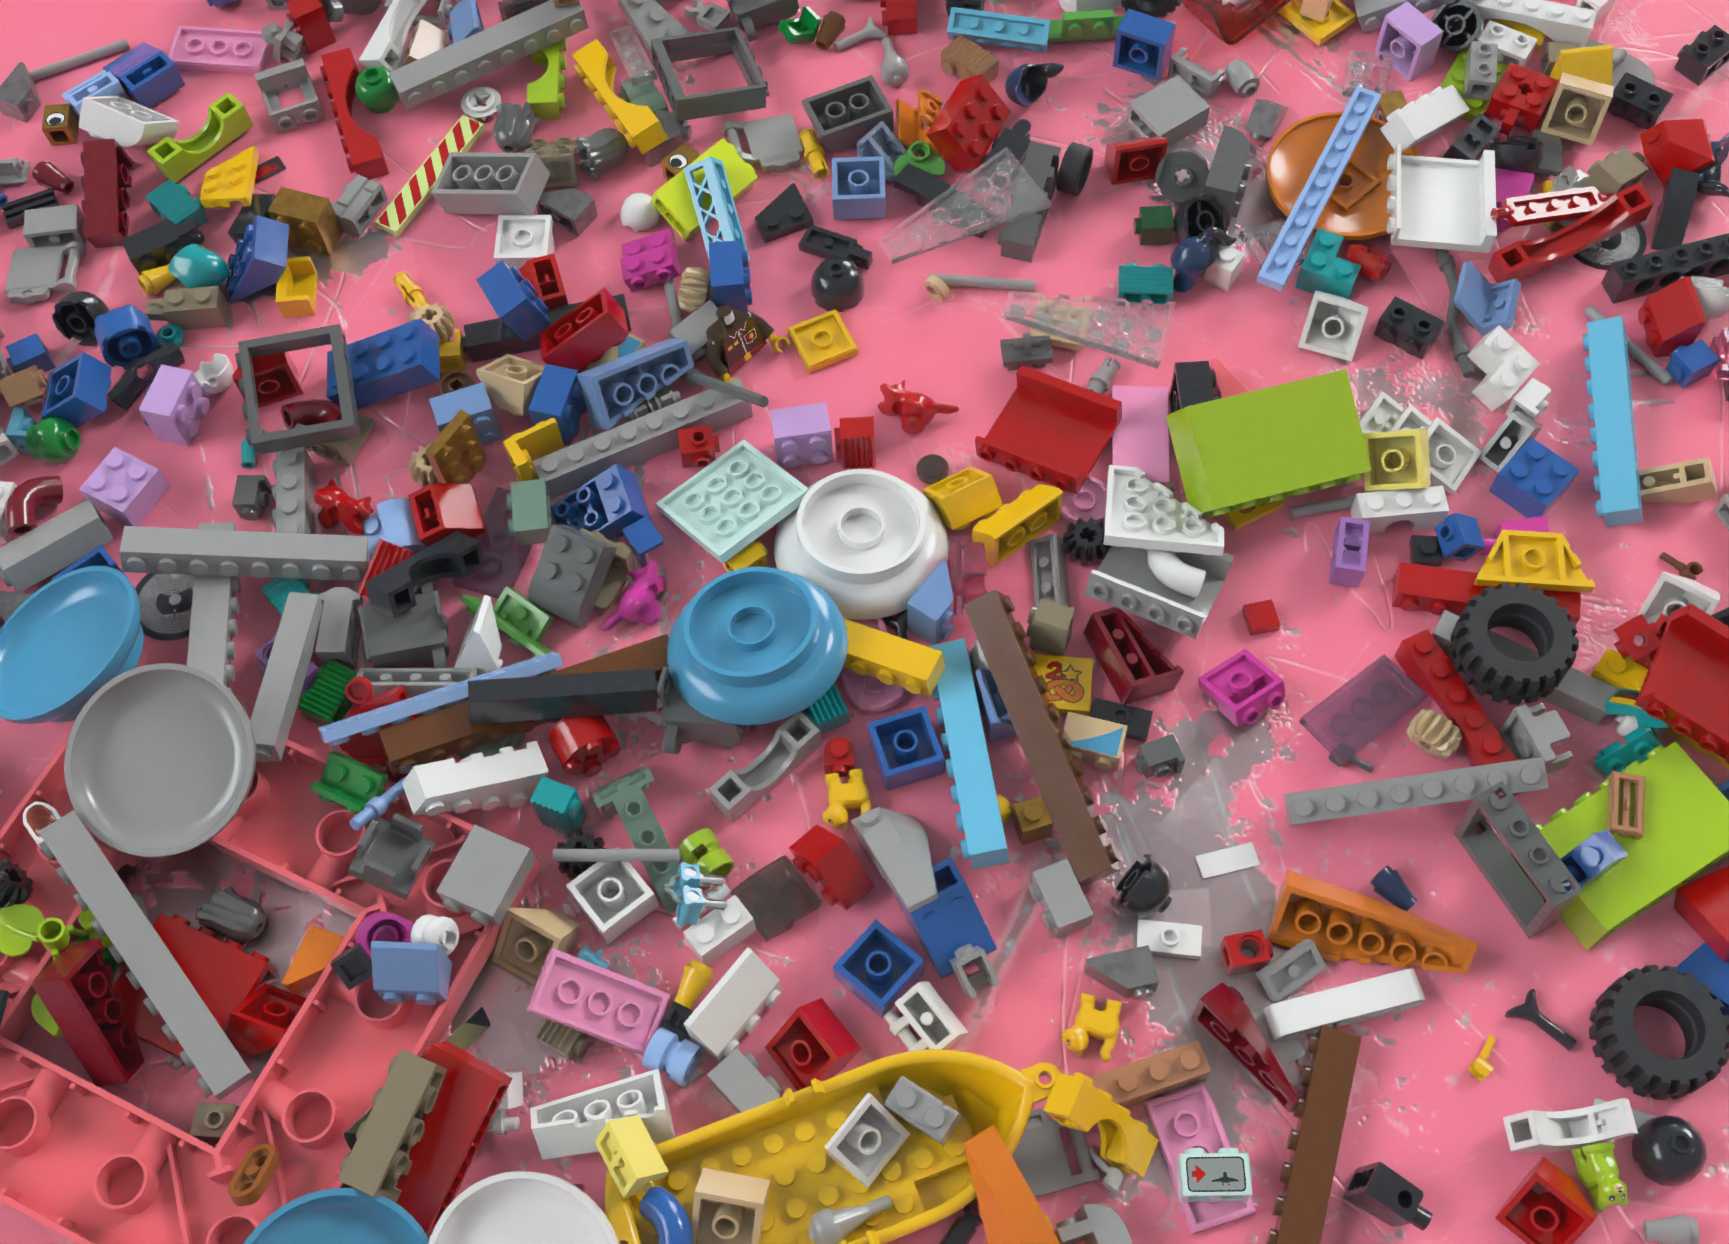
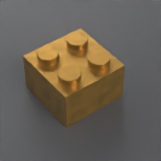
(310, 220)

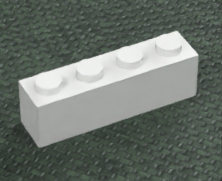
(1424, 117)

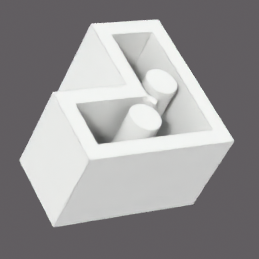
(1505, 365)

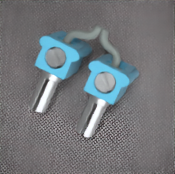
(689, 896)

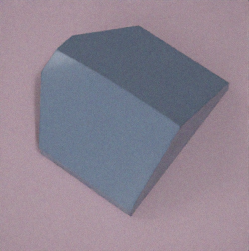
(881, 142)

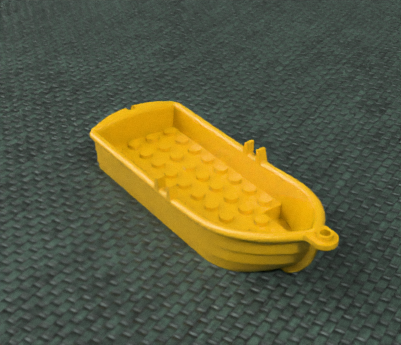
(789, 1137)

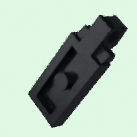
(831, 245)

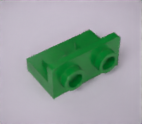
(349, 782)

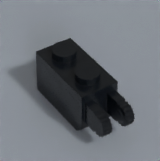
(1015, 140)
(160, 243)

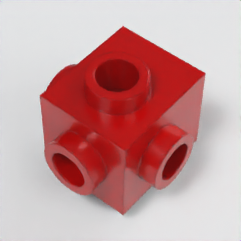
(697, 446)
(1625, 635)

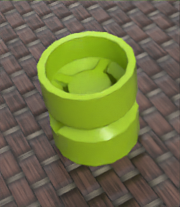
(703, 850)

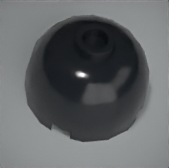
(1461, 25)
(1518, 153)
(1197, 215)
(837, 284)
(76, 316)
(1144, 889)
(1669, 1150)

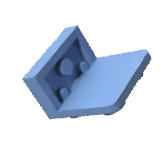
(1485, 303)

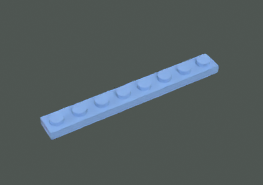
(429, 702)

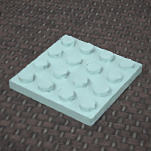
(733, 501)

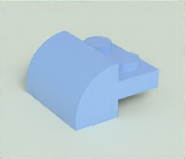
(99, 85)
(394, 524)

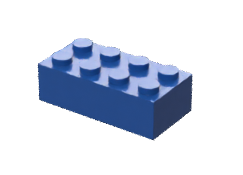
(389, 363)

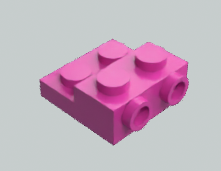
(650, 260)
(1243, 688)

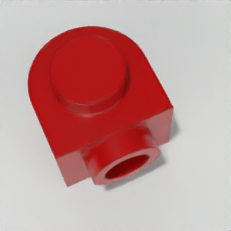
(839, 756)

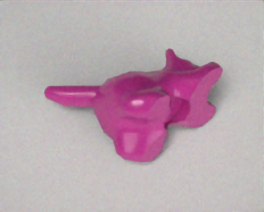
(639, 601)

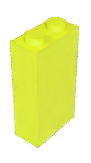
(674, 197)

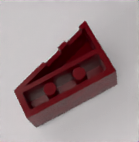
(1128, 658)

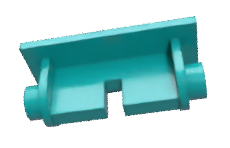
(1618, 756)

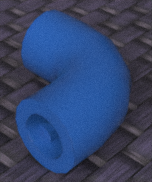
(667, 1217)

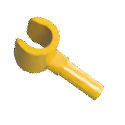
(1480, 1067)

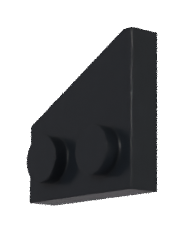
(784, 215)

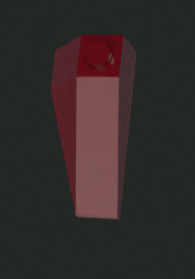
(1235, 1029)

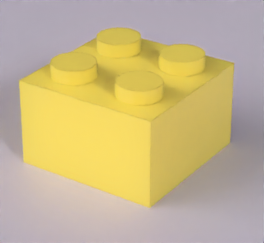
(1397, 460)

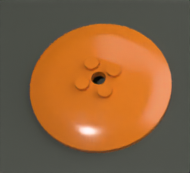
(1352, 210)

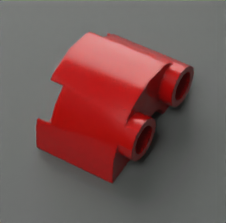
(1372, 260)

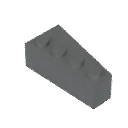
(1022, 235)

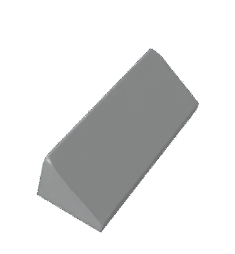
(1049, 570)

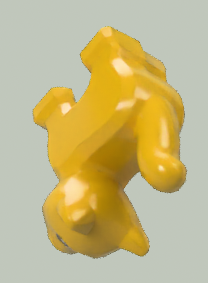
(845, 796)
(1098, 1024)

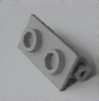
(13, 171)

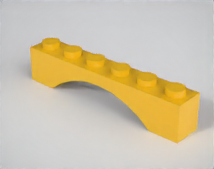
(638, 121)

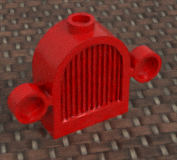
(368, 747)

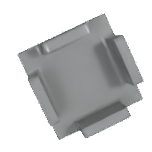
(1532, 732)

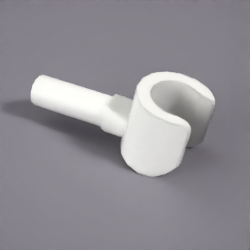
(1114, 1179)

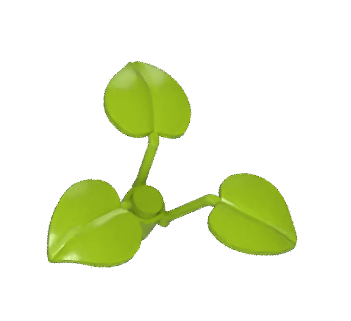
(23, 925)

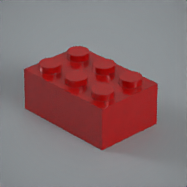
(968, 123)
(585, 333)

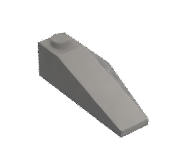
(900, 854)

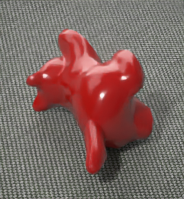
(914, 408)
(341, 507)

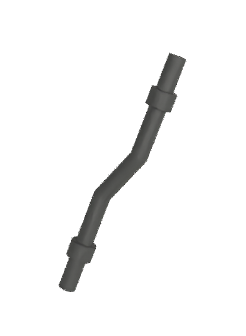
(1460, 349)

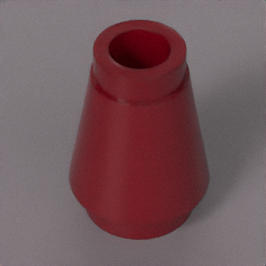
(50, 176)

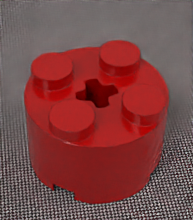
(584, 744)

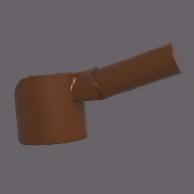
(1687, 571)

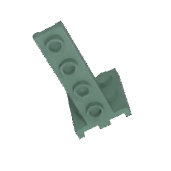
(641, 825)

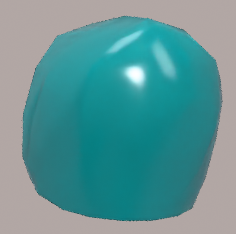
(199, 267)

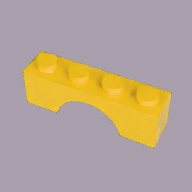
(1081, 1105)

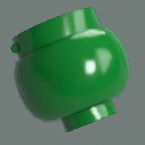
(376, 90)
(53, 440)

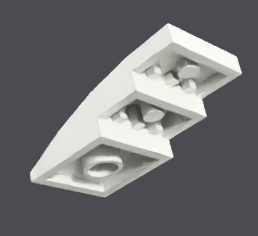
(1449, 452)

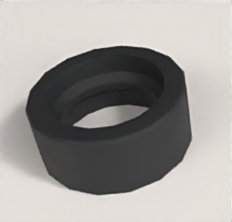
(1074, 168)

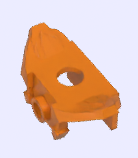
(911, 120)

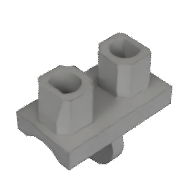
(285, 41)

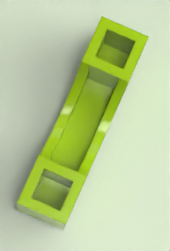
(546, 93)
(224, 123)

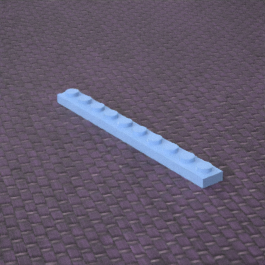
(1318, 189)

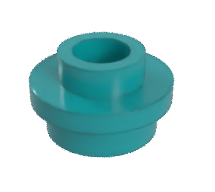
(170, 333)

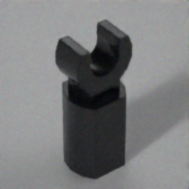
(963, 1228)

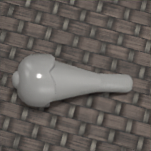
(894, 68)
(833, 1226)

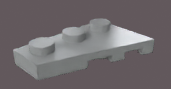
(651, 20)

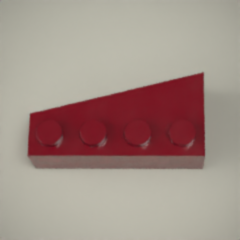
(105, 192)
(90, 1014)

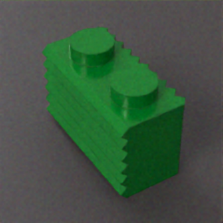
(327, 697)

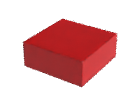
(1261, 617)

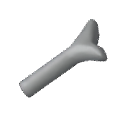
(870, 31)

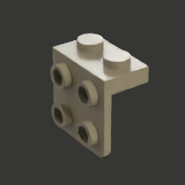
(617, 573)

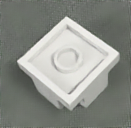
(523, 238)

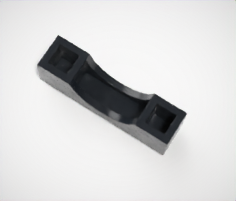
(451, 557)

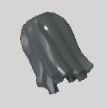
(514, 126)
(601, 151)
(232, 915)

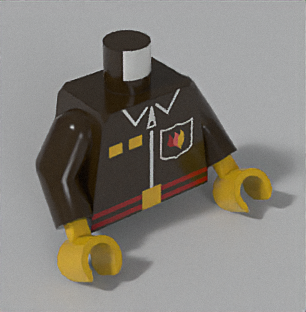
(736, 339)

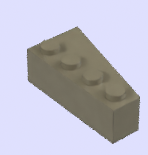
(393, 1126)

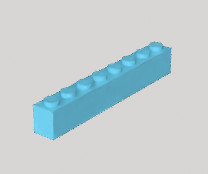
(1614, 423)
(969, 760)

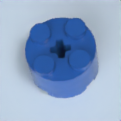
(124, 335)

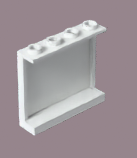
(1442, 202)

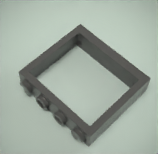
(702, 45)
(306, 435)
(1528, 848)

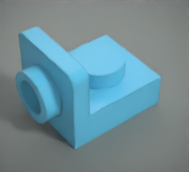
(18, 427)

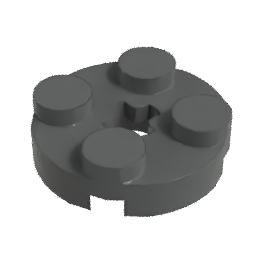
(1175, 161)

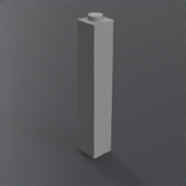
(285, 675)
(1575, 693)

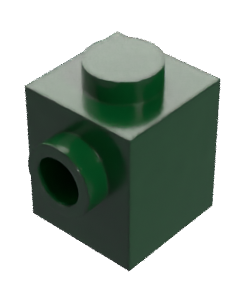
(1154, 225)

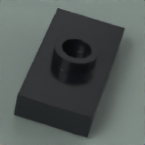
(1135, 718)

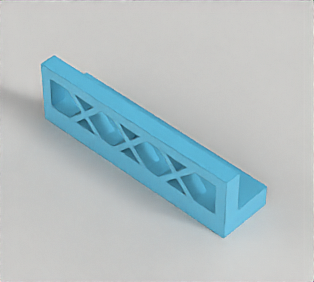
(999, 29)
(722, 202)

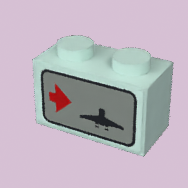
(1213, 1175)

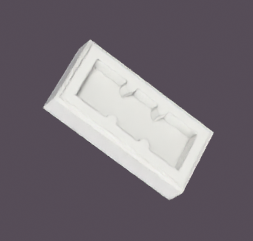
(1170, 938)

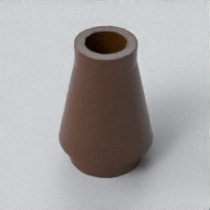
(831, 27)

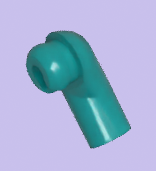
(248, 454)

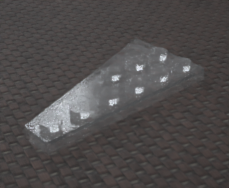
(980, 201)

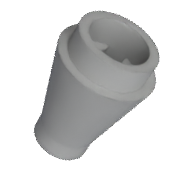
(1672, 1230)

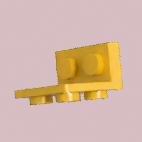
(531, 445)

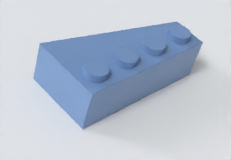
(627, 381)

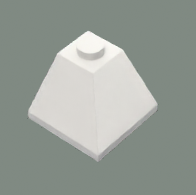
(1333, 325)
(1675, 592)
(481, 641)

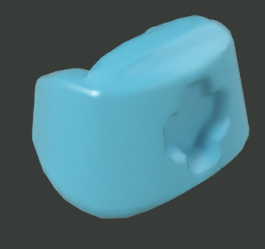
(595, 958)

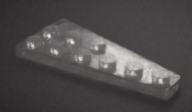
(1102, 323)

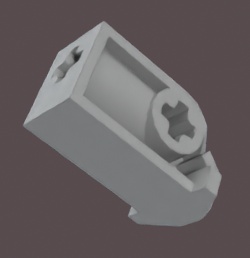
(339, 627)

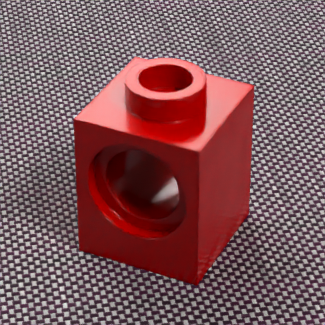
(1236, 962)

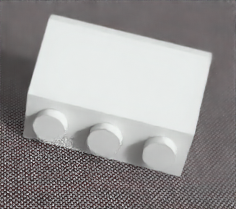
(734, 1006)

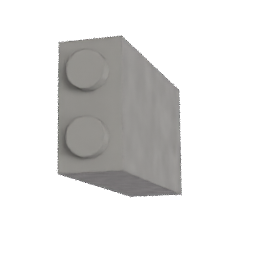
(53, 546)

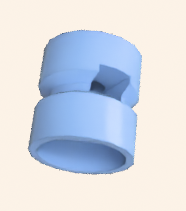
(672, 1056)

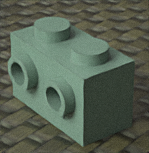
(530, 512)

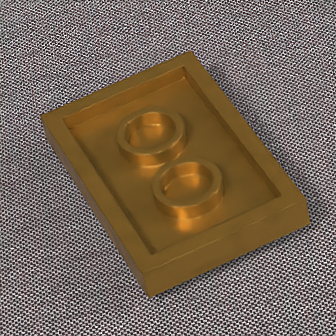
(457, 451)

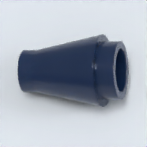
(1393, 888)

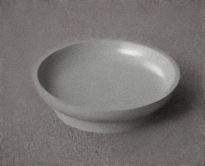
(160, 760)

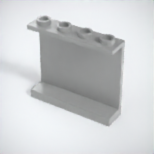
(1130, 585)

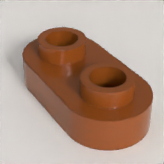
(253, 1174)

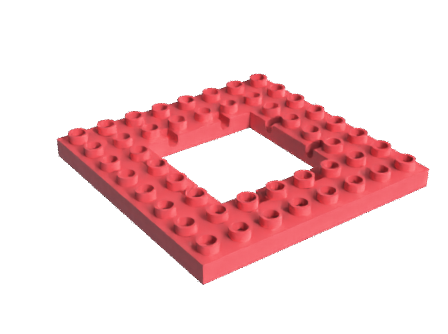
(129, 1178)

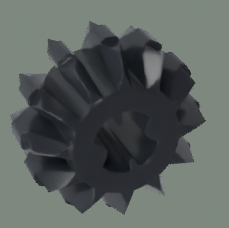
(1085, 541)
(579, 841)
(14, 884)

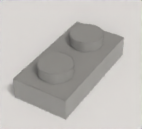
(1291, 970)

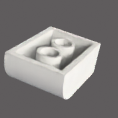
(125, 121)

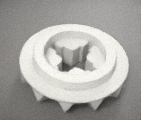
(483, 95)

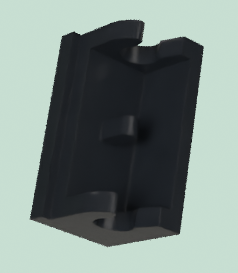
(1473, 139)

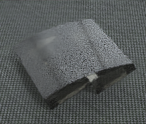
(776, 897)

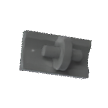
(1026, 351)

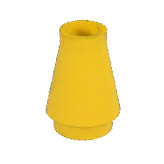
(155, 280)
(693, 983)

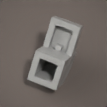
(1094, 1225)

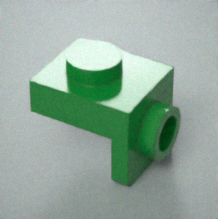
(801, 29)

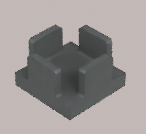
(392, 855)

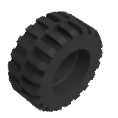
(1529, 613)
(1691, 1008)

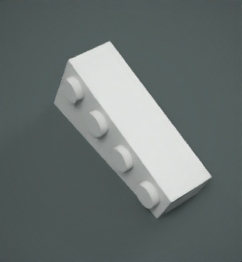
(475, 781)
(574, 1122)

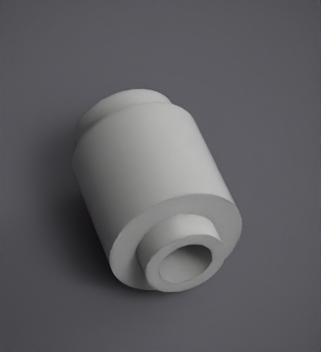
(1242, 78)

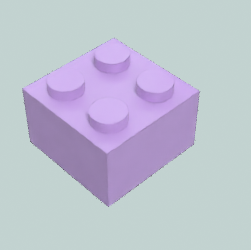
(1409, 40)
(175, 405)
(802, 435)
(125, 487)

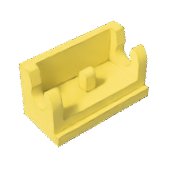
(630, 1155)

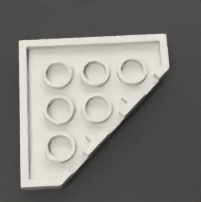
(1150, 518)

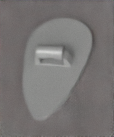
(1627, 63)

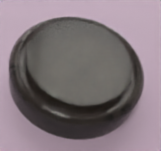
(932, 469)

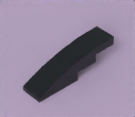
(922, 186)

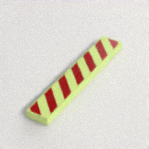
(419, 187)

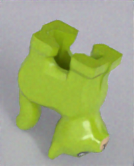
(1600, 1174)

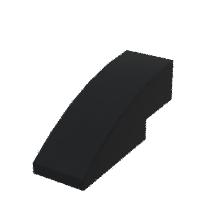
(1675, 209)

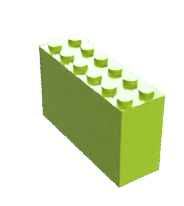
(1269, 444)
(1680, 841)

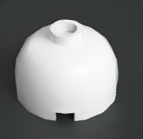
(1711, 296)

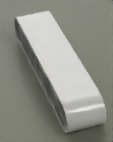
(1344, 1005)

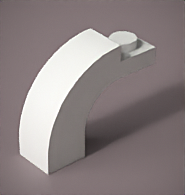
(1570, 1129)

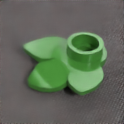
(930, 162)

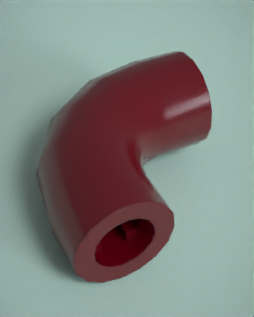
(310, 412)
(26, 498)

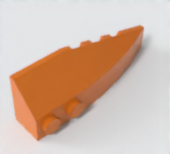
(1363, 928)
(1003, 1195)

